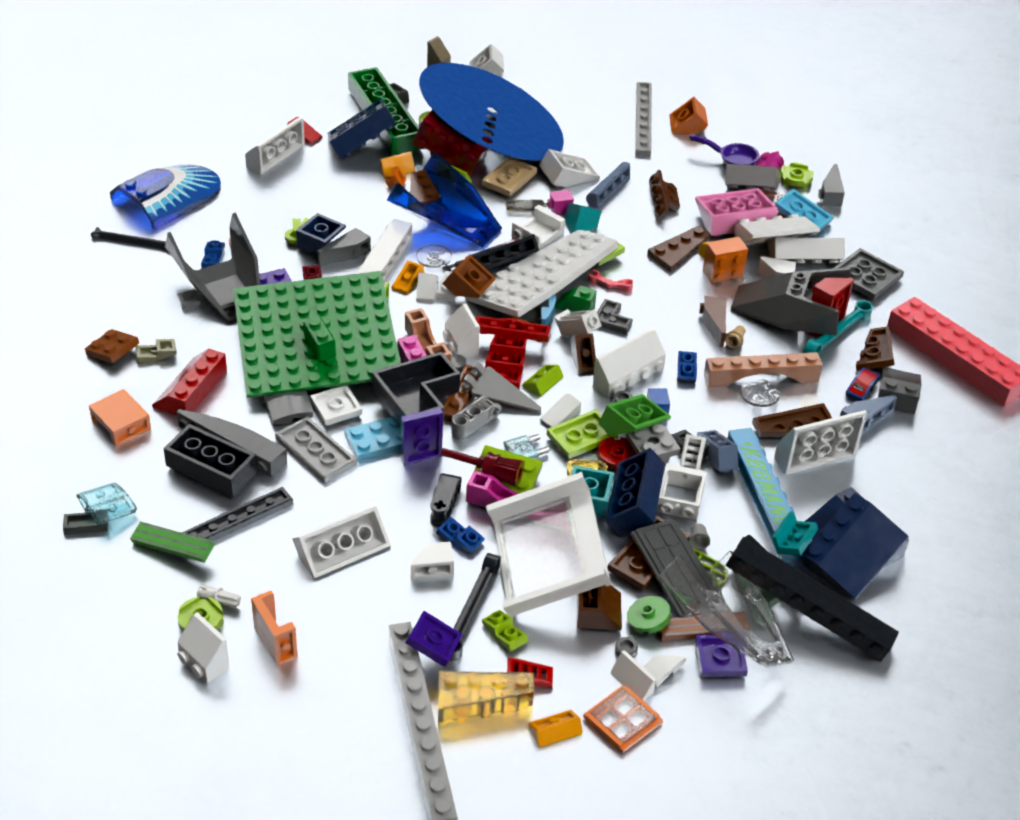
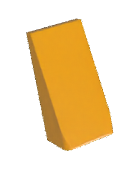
(408, 277)

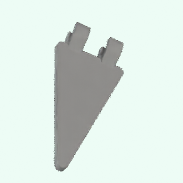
(496, 388)

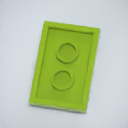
(578, 434)
(531, 469)

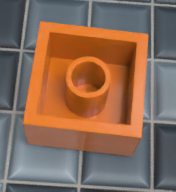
(725, 259)

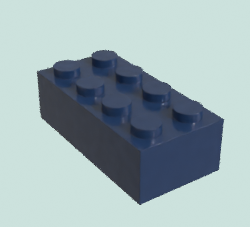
(635, 492)

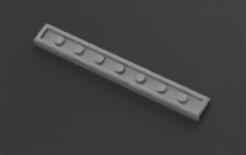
(643, 119)

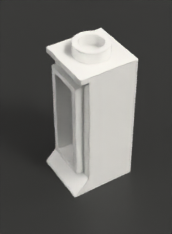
(577, 322)

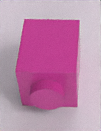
(559, 201)

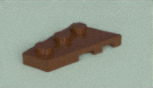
(422, 188)

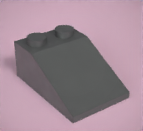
(904, 386)

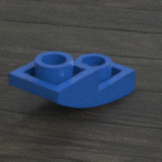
(213, 253)
(687, 366)
(462, 538)

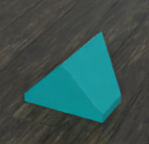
(581, 218)

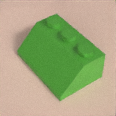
(631, 415)

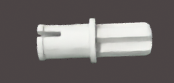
(219, 594)

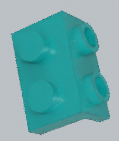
(793, 535)

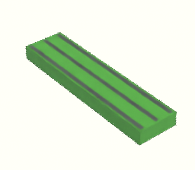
(172, 541)

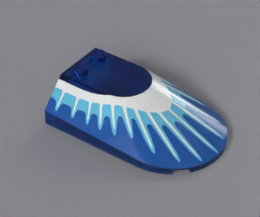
(170, 191)

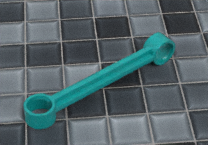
(862, 310)

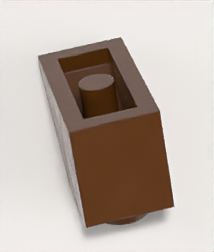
(583, 352)

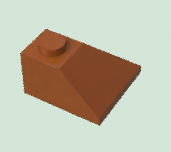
(469, 279)

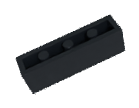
(507, 251)

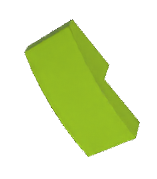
(503, 630)

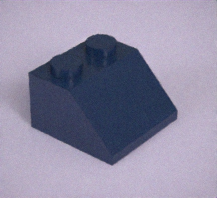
(317, 232)

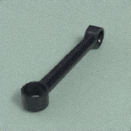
(489, 569)

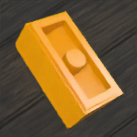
(404, 161)
(556, 727)

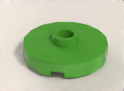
(649, 614)

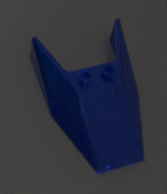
(457, 210)

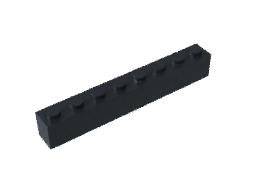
(812, 599)

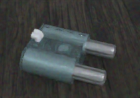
(523, 446)

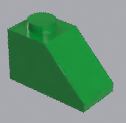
(577, 299)

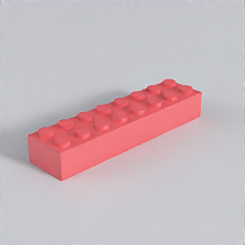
(957, 350)

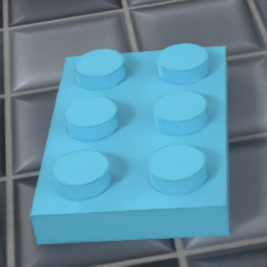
(798, 204)
(374, 438)

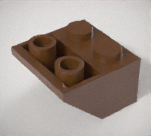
(599, 609)

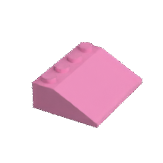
(725, 210)

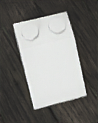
(567, 169)

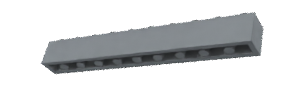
(421, 725)

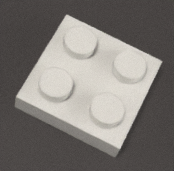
(336, 405)

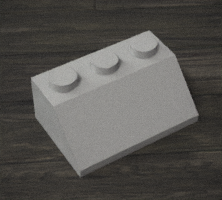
(752, 177)

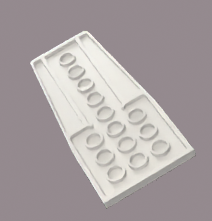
(545, 272)

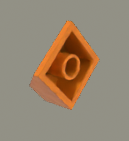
(689, 118)

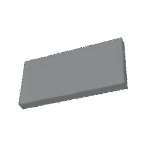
(316, 449)

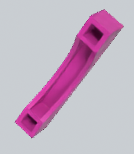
(486, 489)

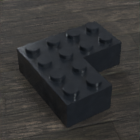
(415, 385)

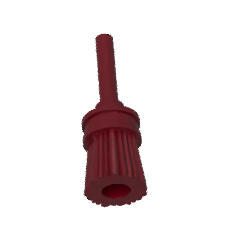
(501, 468)

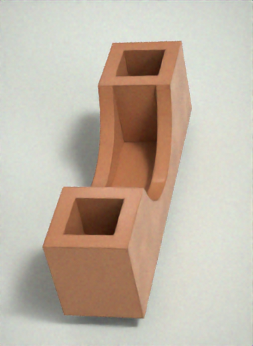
(418, 324)

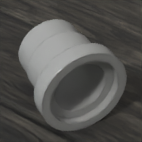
(699, 537)

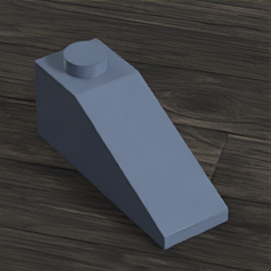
(876, 409)
(721, 452)

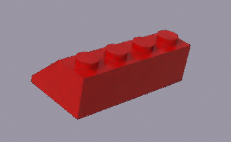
(193, 382)

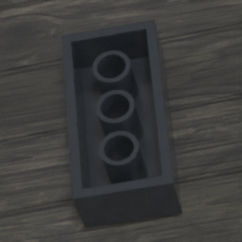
(210, 460)

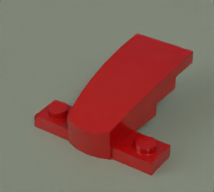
(509, 344)

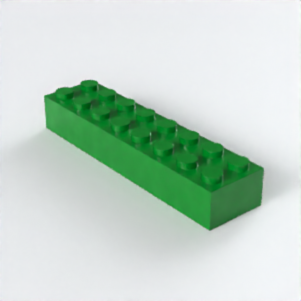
(370, 86)

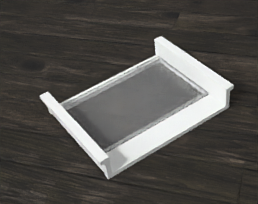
(548, 544)

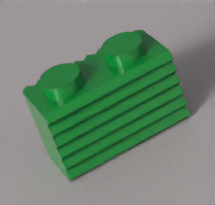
(319, 338)

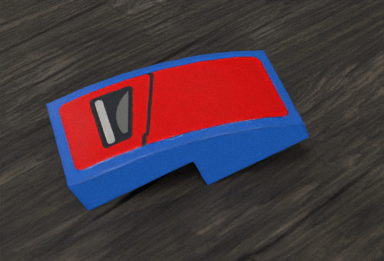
(862, 384)

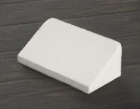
(633, 676)

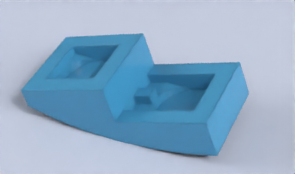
(548, 313)

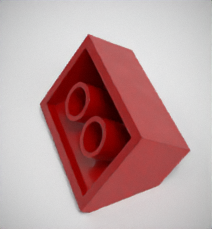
(833, 293)

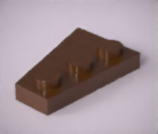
(877, 350)

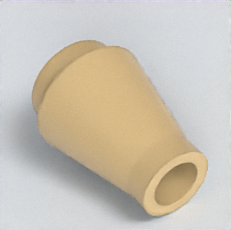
(735, 337)

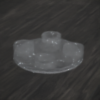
(760, 393)

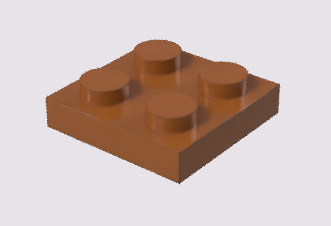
(111, 346)

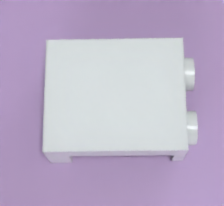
(544, 224)

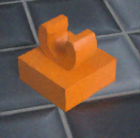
(395, 176)

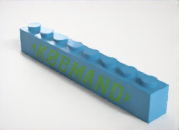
(761, 483)

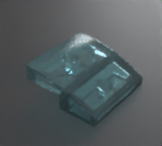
(107, 502)

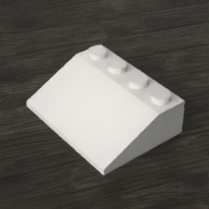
(765, 230)
(820, 442)

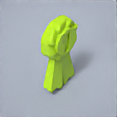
(290, 235)

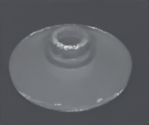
(434, 256)

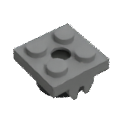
(656, 438)

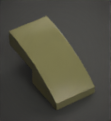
(161, 350)

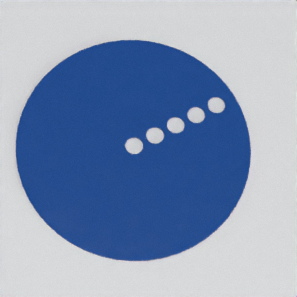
(461, 100)

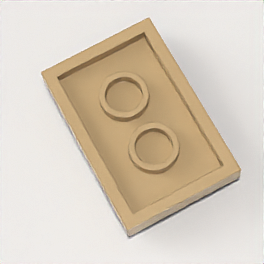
(509, 176)

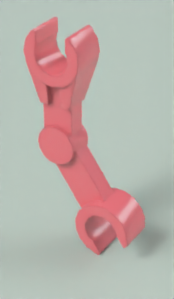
(625, 284)

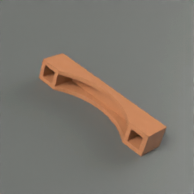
(726, 370)

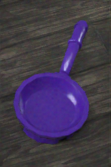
(732, 153)

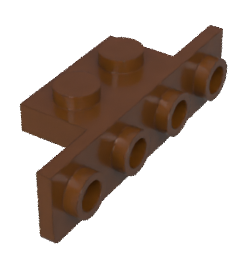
(663, 195)

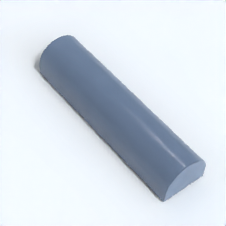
(608, 185)

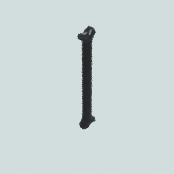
(98, 233)

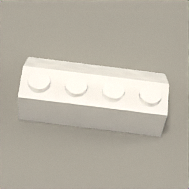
(276, 147)
(808, 249)
(629, 363)
(342, 541)

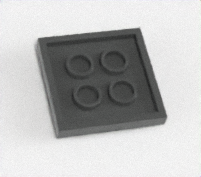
(870, 273)

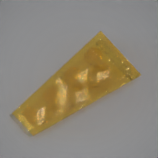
(482, 694)

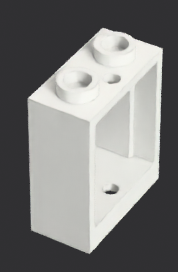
(693, 480)

